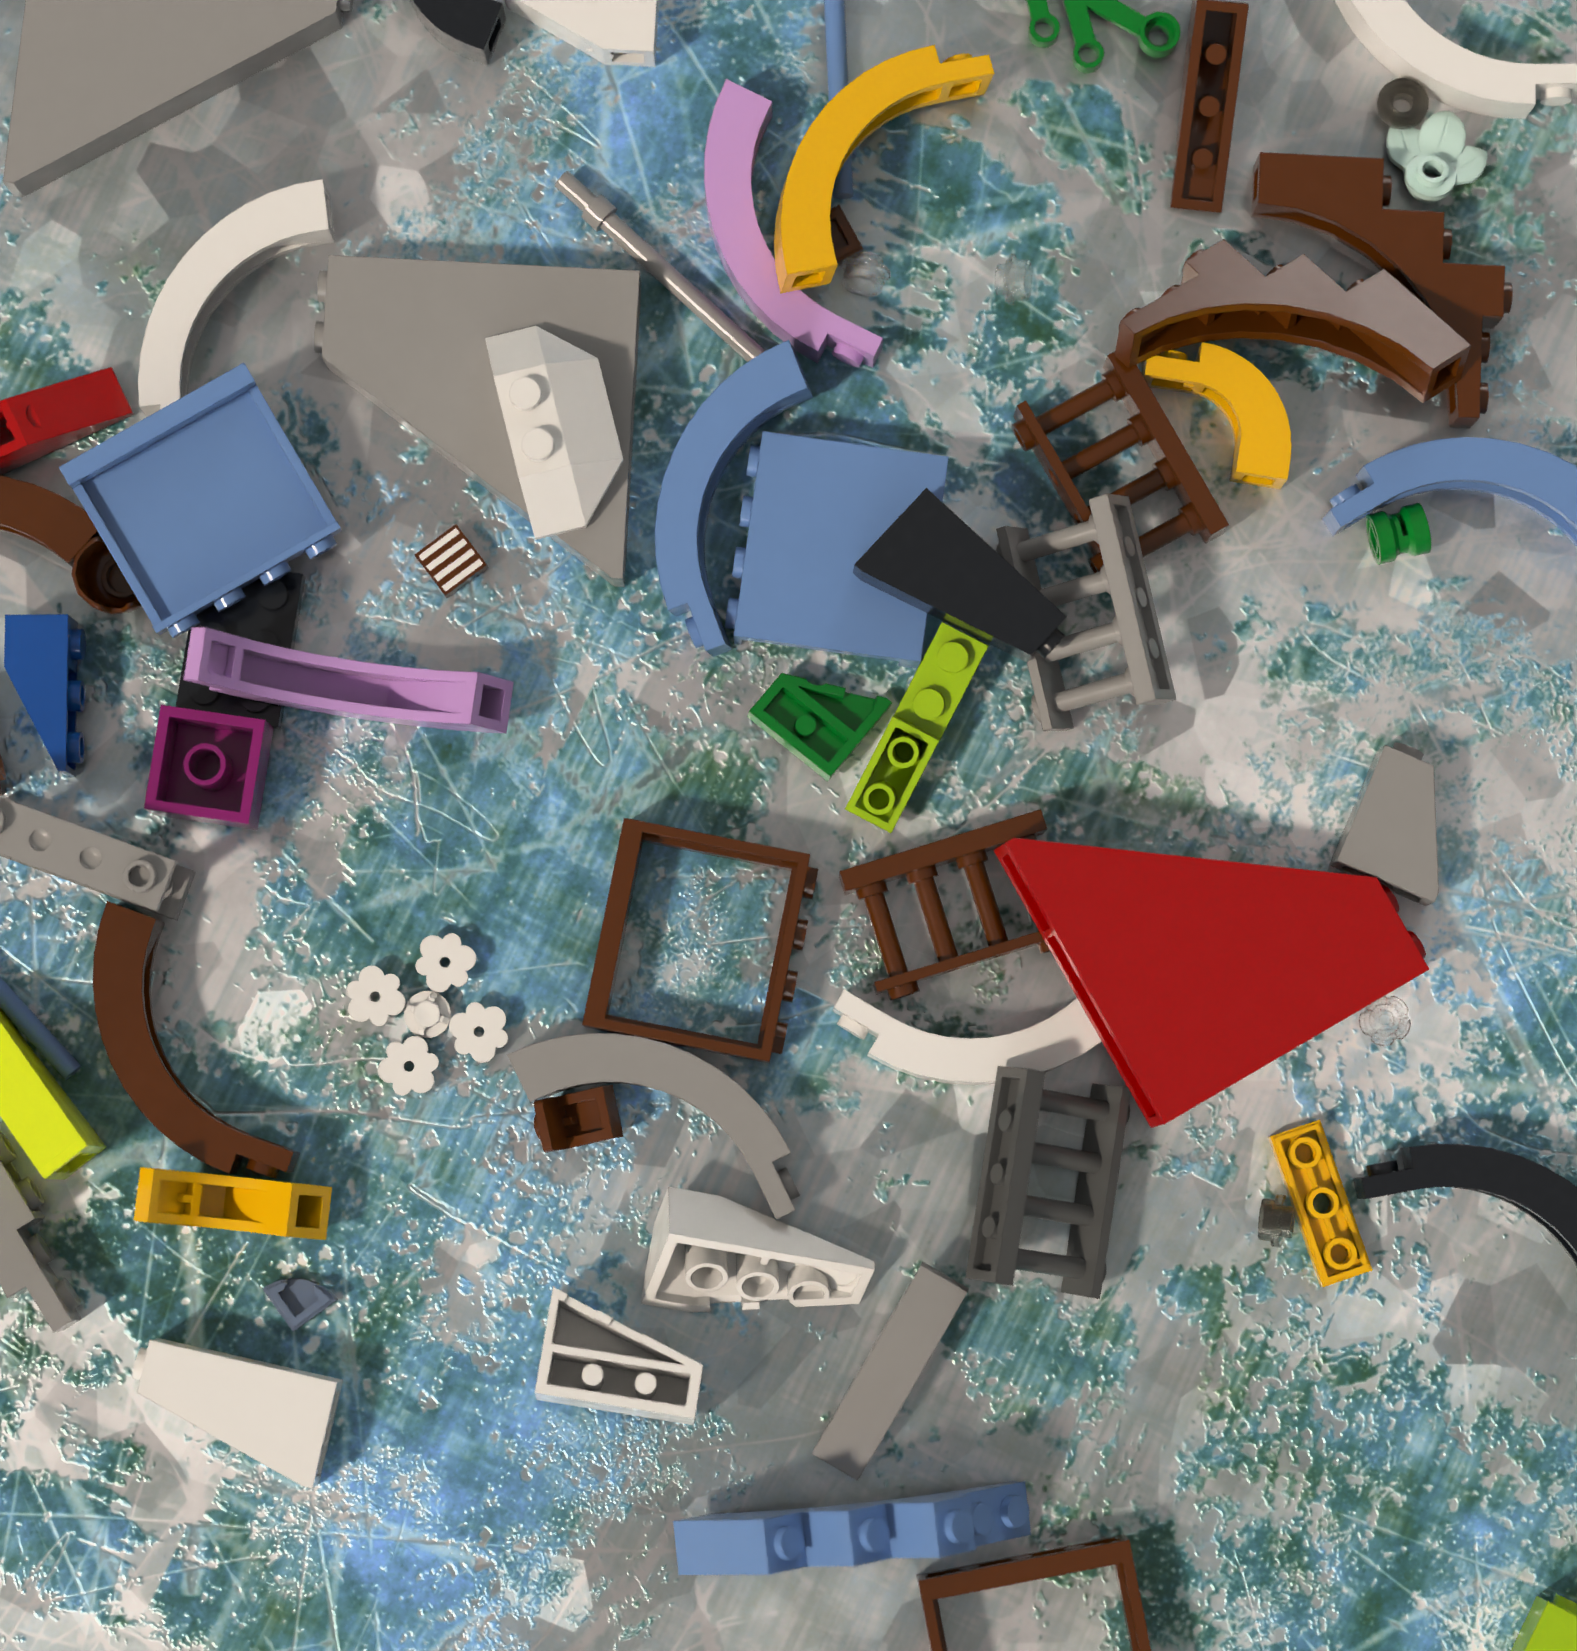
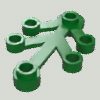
(1114, 12)

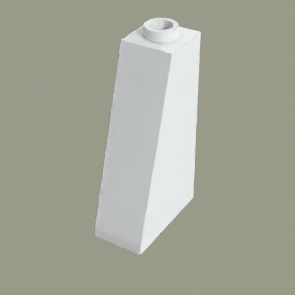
(250, 1404)

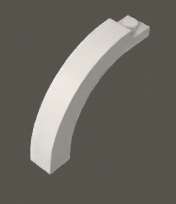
(1451, 72)
(211, 268)
(965, 1059)

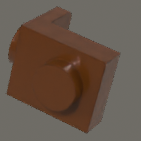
(577, 1119)

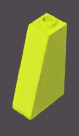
(40, 1111)

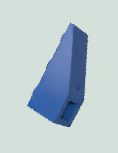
(43, 668)

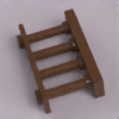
(1145, 426)
(920, 869)

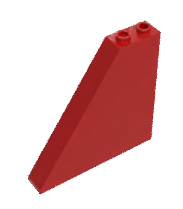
(1208, 961)

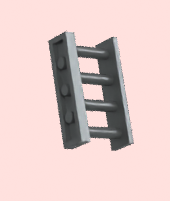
(1006, 1174)

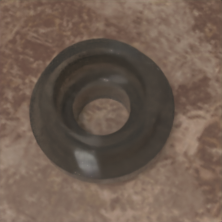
(1406, 90)
(1275, 1220)

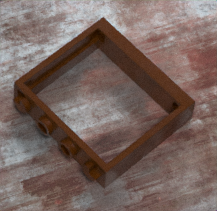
(621, 890)
(1038, 1566)

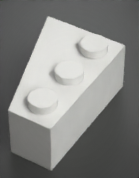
(612, 1368)

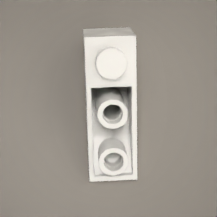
(604, 29)

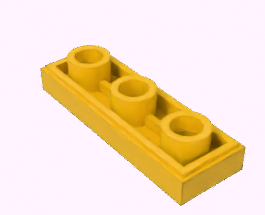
(1328, 1236)

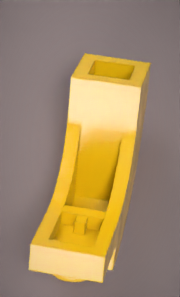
(1244, 397)
(232, 1203)

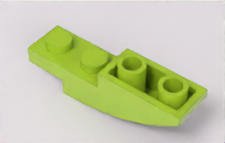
(917, 727)

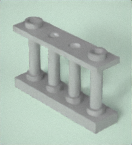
(1133, 626)
(93, 860)

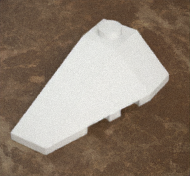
(727, 1253)

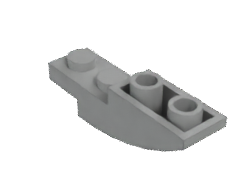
(24, 1256)

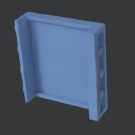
(202, 501)
(808, 526)

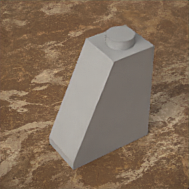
(1394, 826)

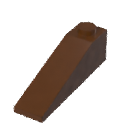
(1208, 103)

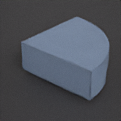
(299, 1300)

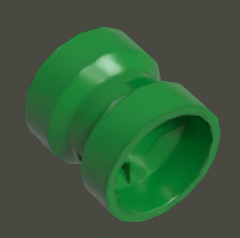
(1398, 533)

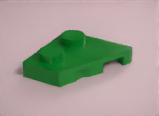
(817, 721)

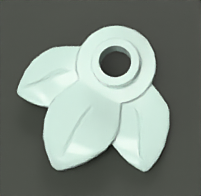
(1436, 150)

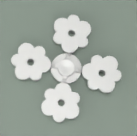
(427, 1014)

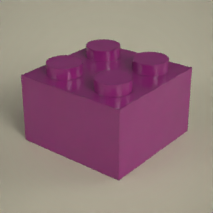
(209, 767)

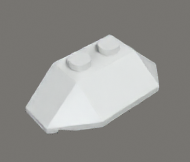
(555, 426)

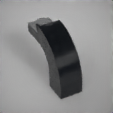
(463, 25)

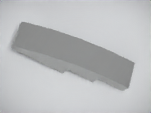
(890, 1371)

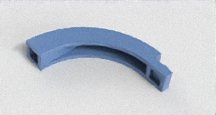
(698, 461)
(1463, 463)

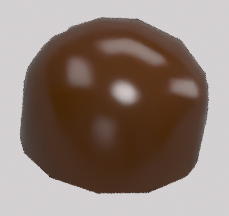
(101, 580)

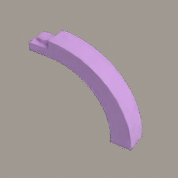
(729, 161)
(348, 686)

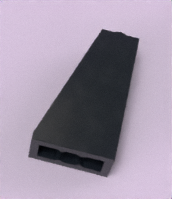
(957, 577)

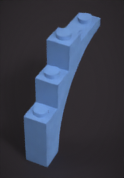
(851, 1533)

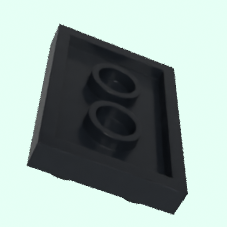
(264, 615)

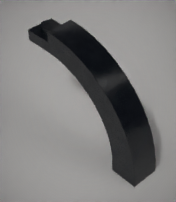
(1503, 1175)

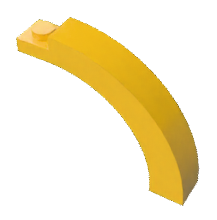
(877, 96)

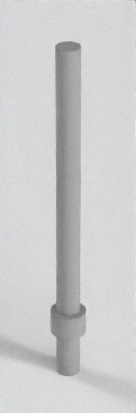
(601, 215)

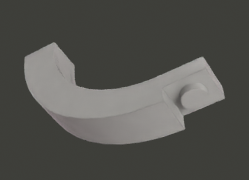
(634, 1060)

